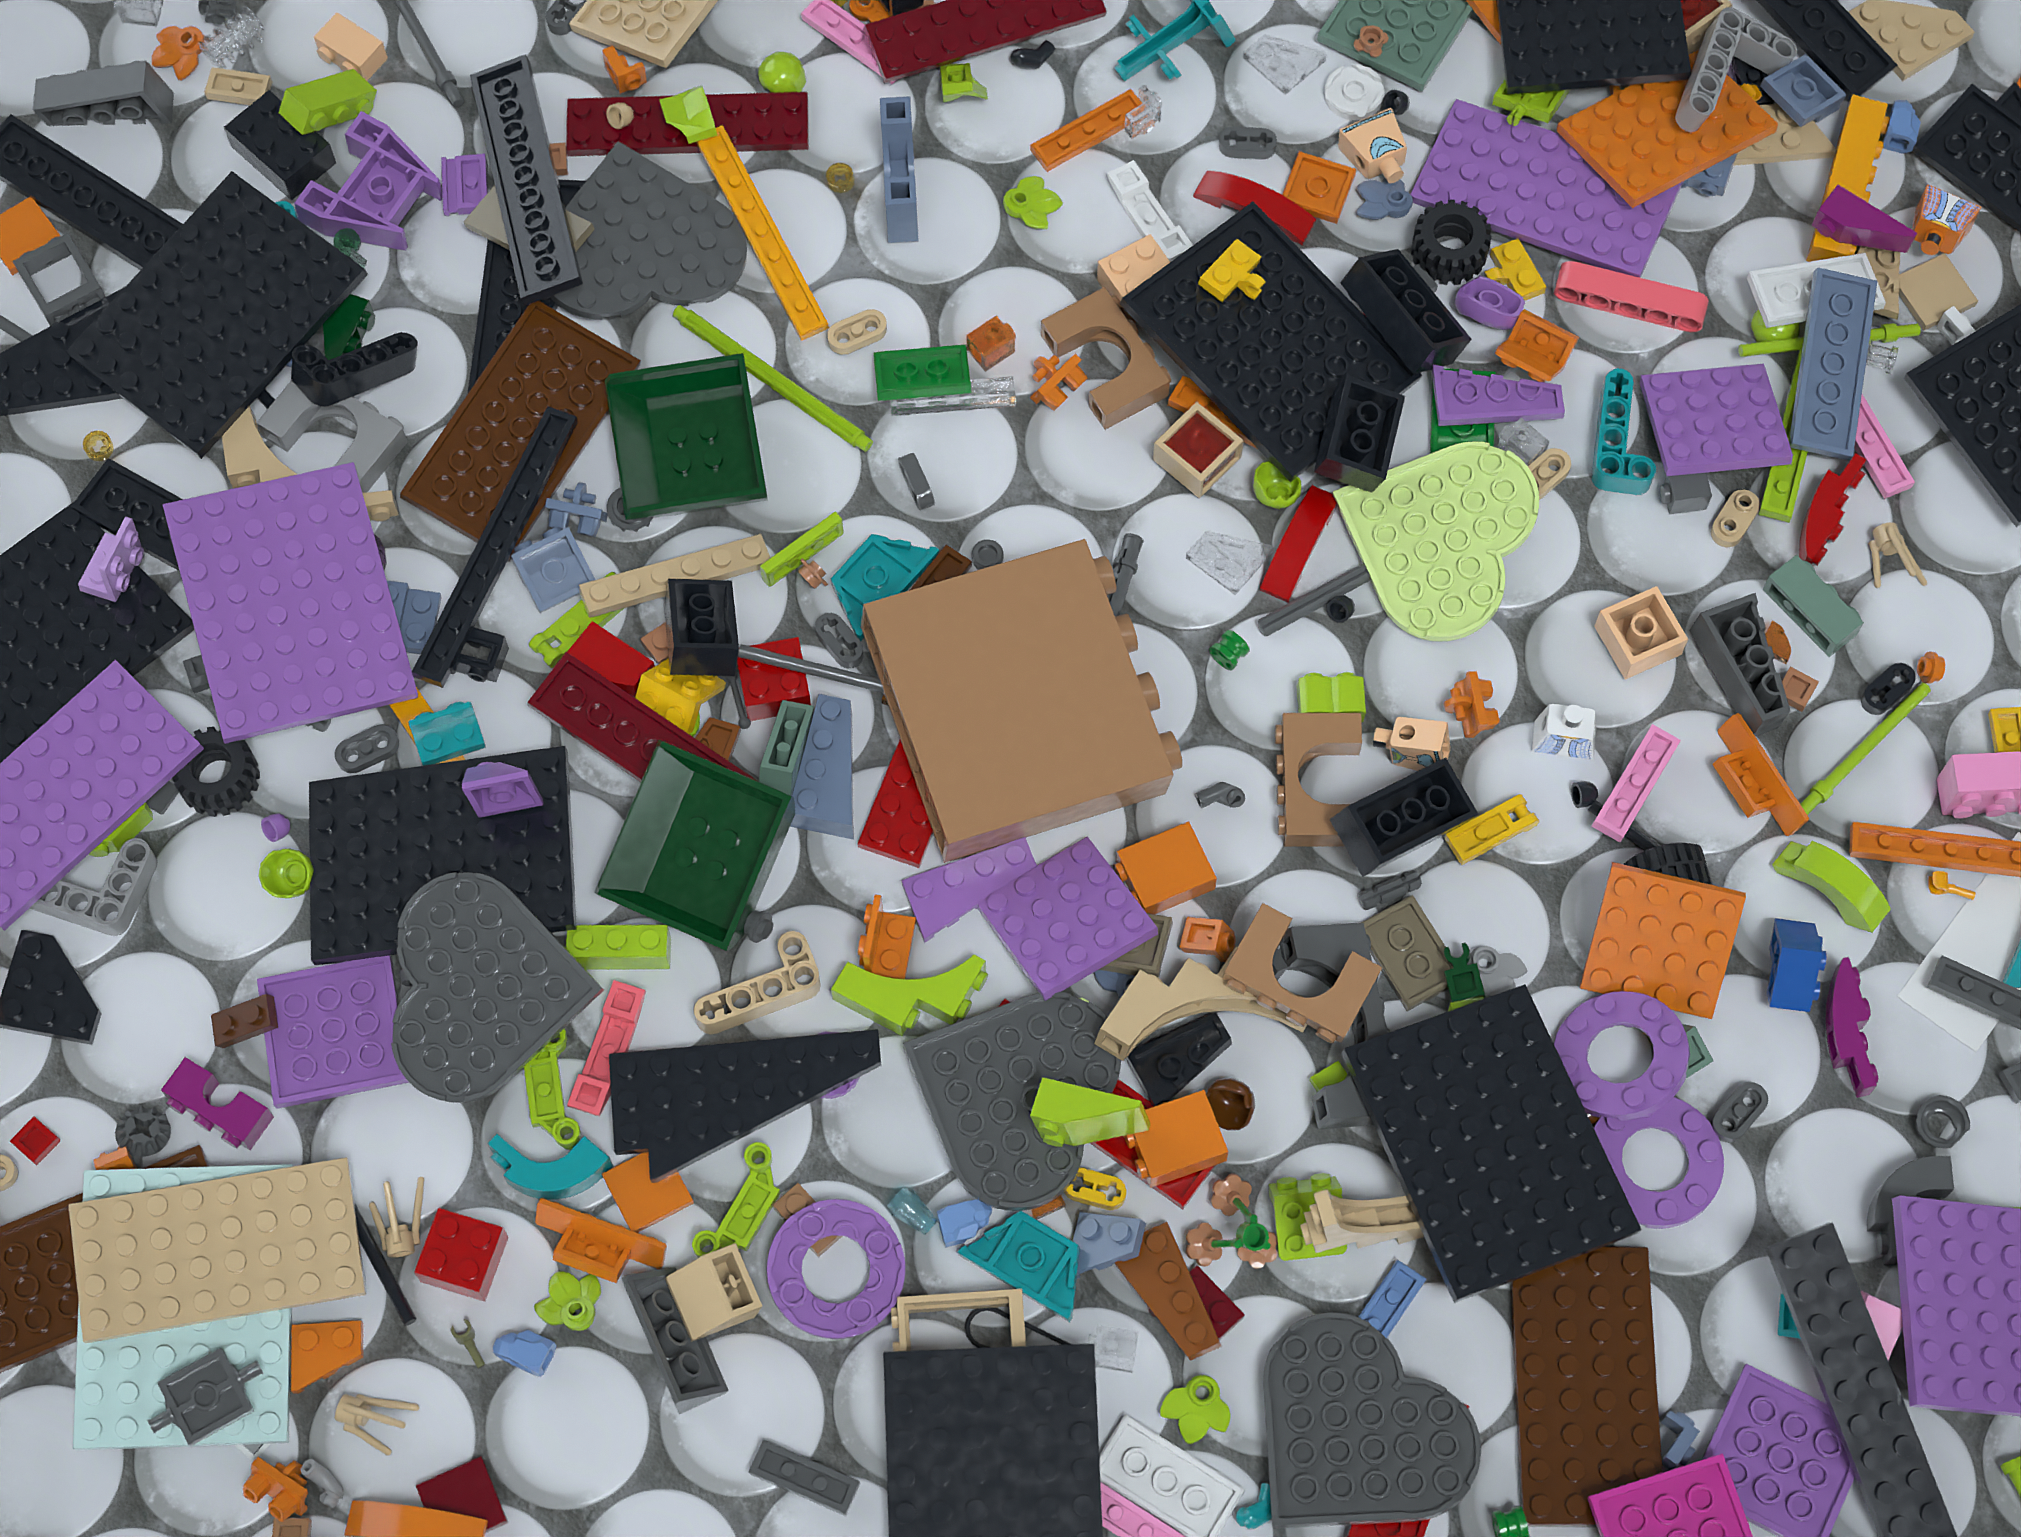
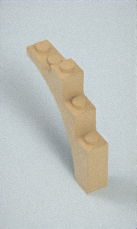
(252, 462)
(1153, 1004)
(1366, 1222)

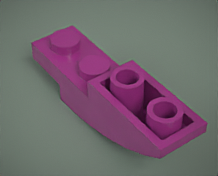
(1844, 1018)

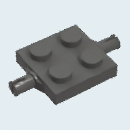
(205, 1397)

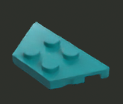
(878, 571)
(1030, 1259)

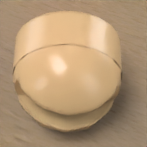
(619, 115)

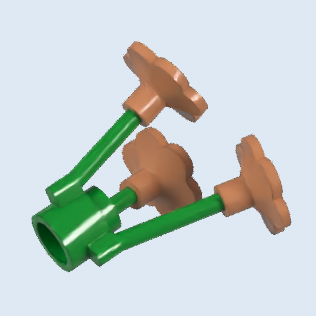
(1251, 1239)

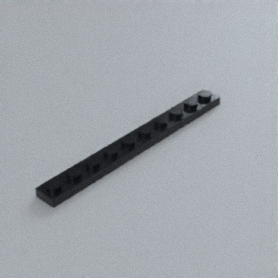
(494, 547)

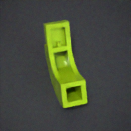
(1838, 879)

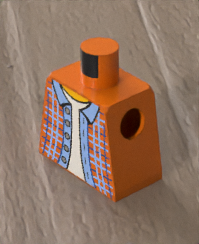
(1942, 220)

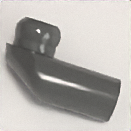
(1221, 793)

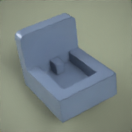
(1681, 1449)

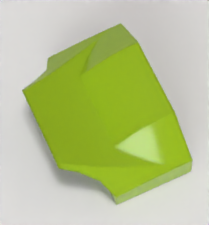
(958, 81)
(690, 114)

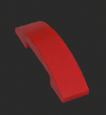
(1238, 192)
(1298, 543)

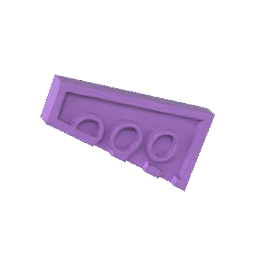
(1481, 399)
(953, 889)

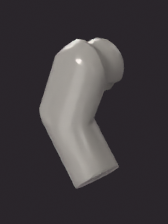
(324, 1479)

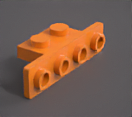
(1755, 778)
(597, 1244)

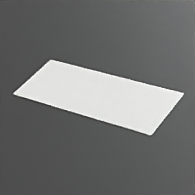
(1979, 937)

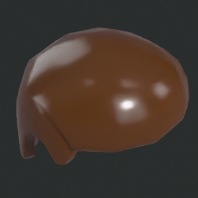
(1231, 1103)

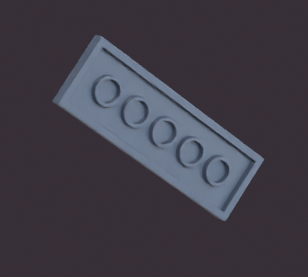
(1833, 364)

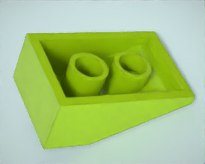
(1084, 1115)

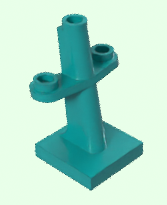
(1188, 24)

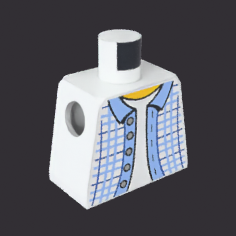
(1565, 731)

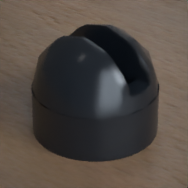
(1391, 102)
(1337, 604)
(1583, 793)

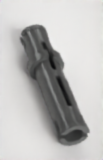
(1124, 567)

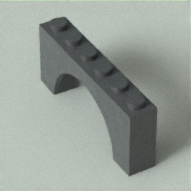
(1323, 954)

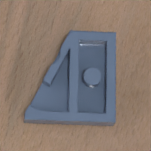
(1106, 1240)

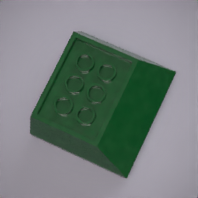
(685, 437)
(696, 846)

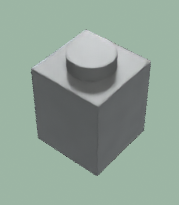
(1686, 493)

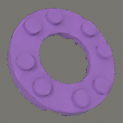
(1654, 1086)
(1704, 1172)
(820, 1221)

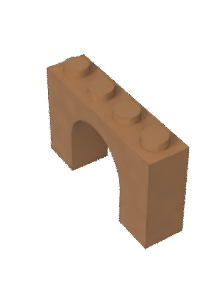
(1101, 319)
(1302, 739)
(1253, 972)

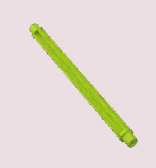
(774, 379)

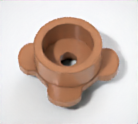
(1374, 34)
(812, 573)

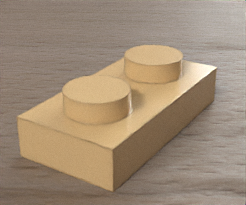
(236, 86)

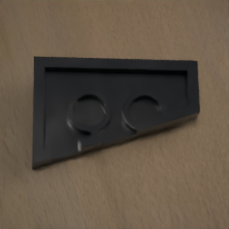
(1178, 1057)

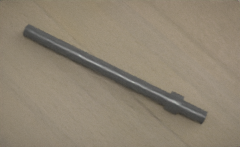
(444, 77)
(811, 668)

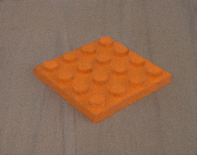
(1663, 939)

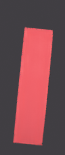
(613, 1036)

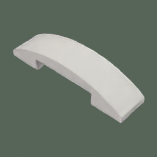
(1145, 211)

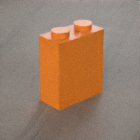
(1166, 869)
(1179, 1140)

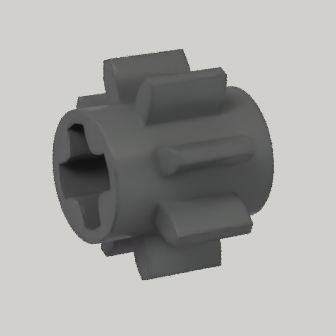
(216, 10)

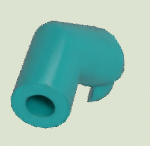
(1258, 1513)

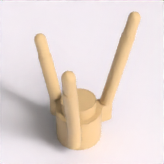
(1890, 541)
(399, 1241)
(356, 1412)

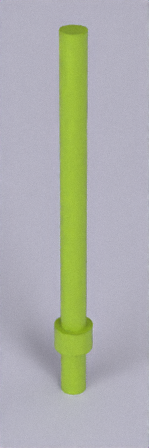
(1885, 333)
(1824, 788)

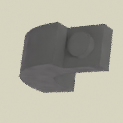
(1918, 1178)

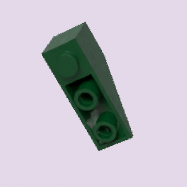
(347, 326)

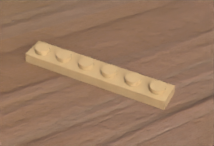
(651, 580)

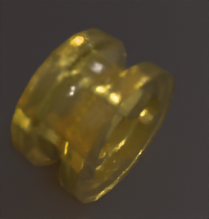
(840, 169)
(91, 440)

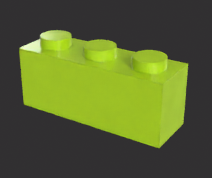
(327, 101)
(620, 946)

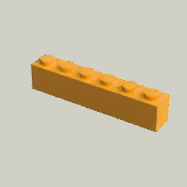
(1852, 165)

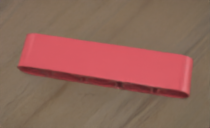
(1631, 296)

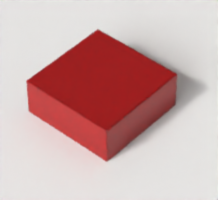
(35, 1141)

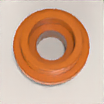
(1931, 667)

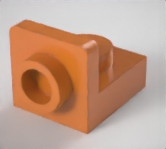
(623, 75)
(1208, 938)

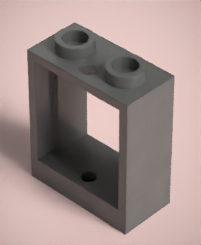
(47, 255)

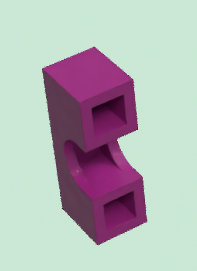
(239, 1121)

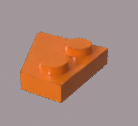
(323, 1349)

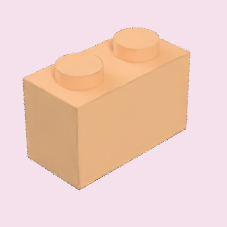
(350, 46)

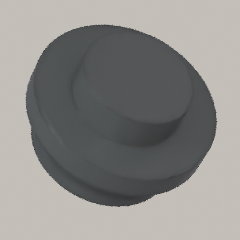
(758, 926)

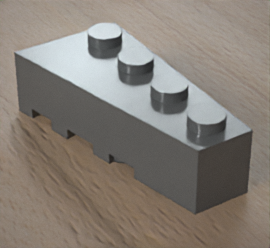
(103, 96)
(1743, 662)

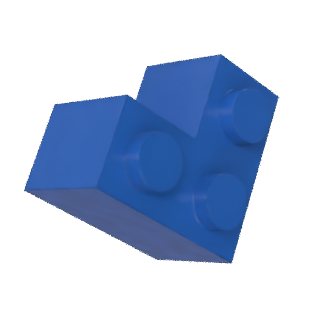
(1795, 965)

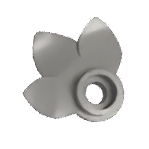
(1502, 969)

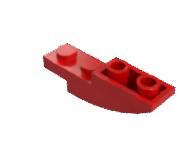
(1826, 512)

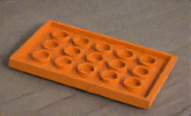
(1642, 148)

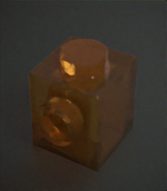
(991, 343)

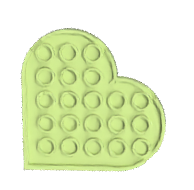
(1440, 536)

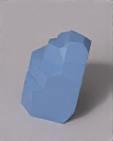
(1902, 128)
(962, 1221)
(525, 1351)

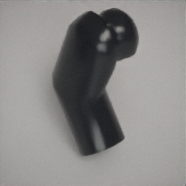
(1032, 58)

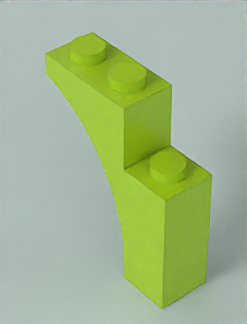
(897, 1001)

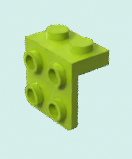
(1290, 1202)

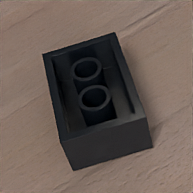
(277, 147)
(1359, 434)
(701, 627)

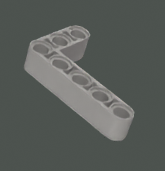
(1729, 36)
(109, 898)

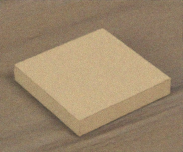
(1933, 289)

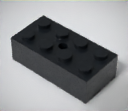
(1405, 311)
(1403, 816)

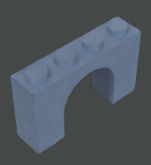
(899, 169)

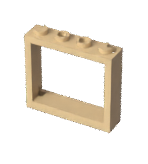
(959, 1301)

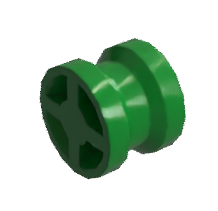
(1229, 650)
(1510, 1523)

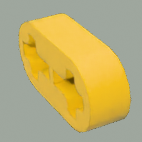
(1096, 1198)

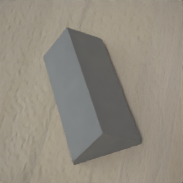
(685, 1365)

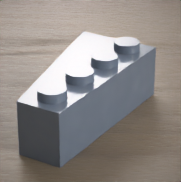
(826, 771)

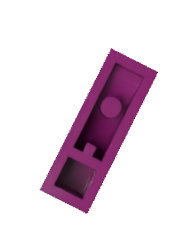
(1857, 222)

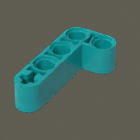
(1616, 430)

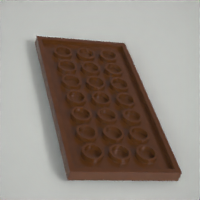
(537, 366)
(40, 1277)
(1584, 1383)

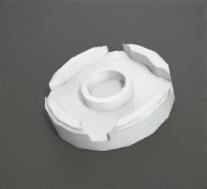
(1354, 92)

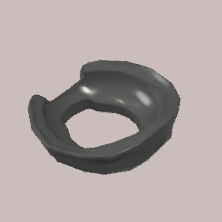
(1953, 1110)

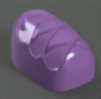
(1489, 303)

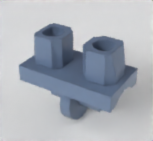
(589, 517)

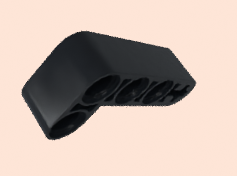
(354, 372)

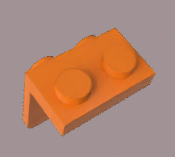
(1537, 347)

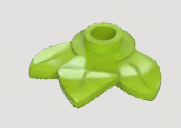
(1033, 202)
(568, 1296)
(1196, 1414)

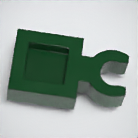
(1463, 980)

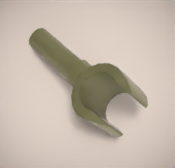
(467, 1340)

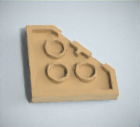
(1912, 32)

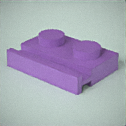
(463, 183)

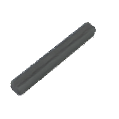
(1313, 600)

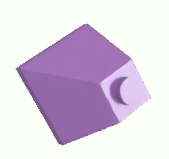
(499, 789)

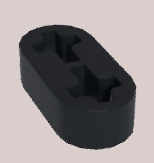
(1883, 683)

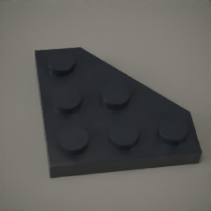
(46, 993)

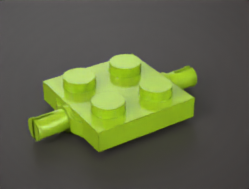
(1536, 105)

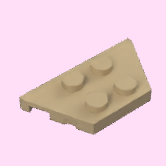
(1788, 142)

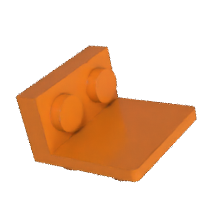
(887, 942)

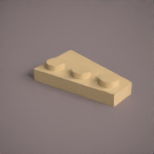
(1886, 270)

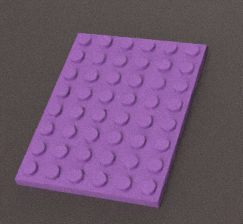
(289, 602)

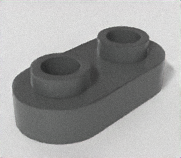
(366, 747)
(1738, 1113)

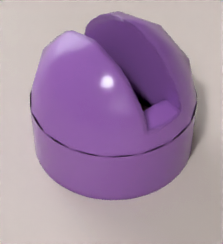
(275, 827)

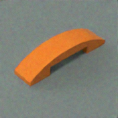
(400, 1520)

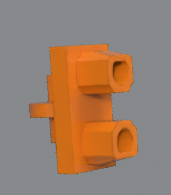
(1068, 372)
(1469, 705)
(280, 1483)

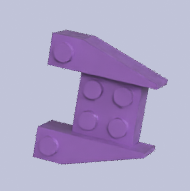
(376, 191)

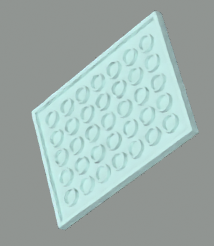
(120, 1375)

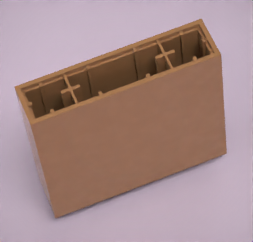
(1019, 698)

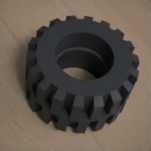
(1453, 221)
(228, 791)
(1674, 859)

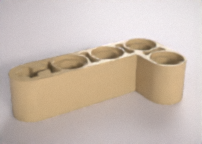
(755, 990)

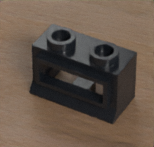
(480, 669)

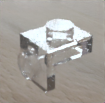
(1146, 115)

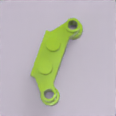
(546, 1094)
(748, 1208)

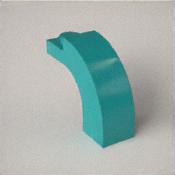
(554, 1179)

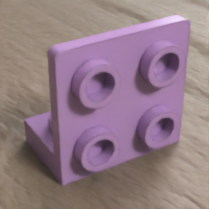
(113, 562)

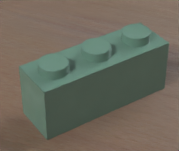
(1813, 605)
(786, 746)

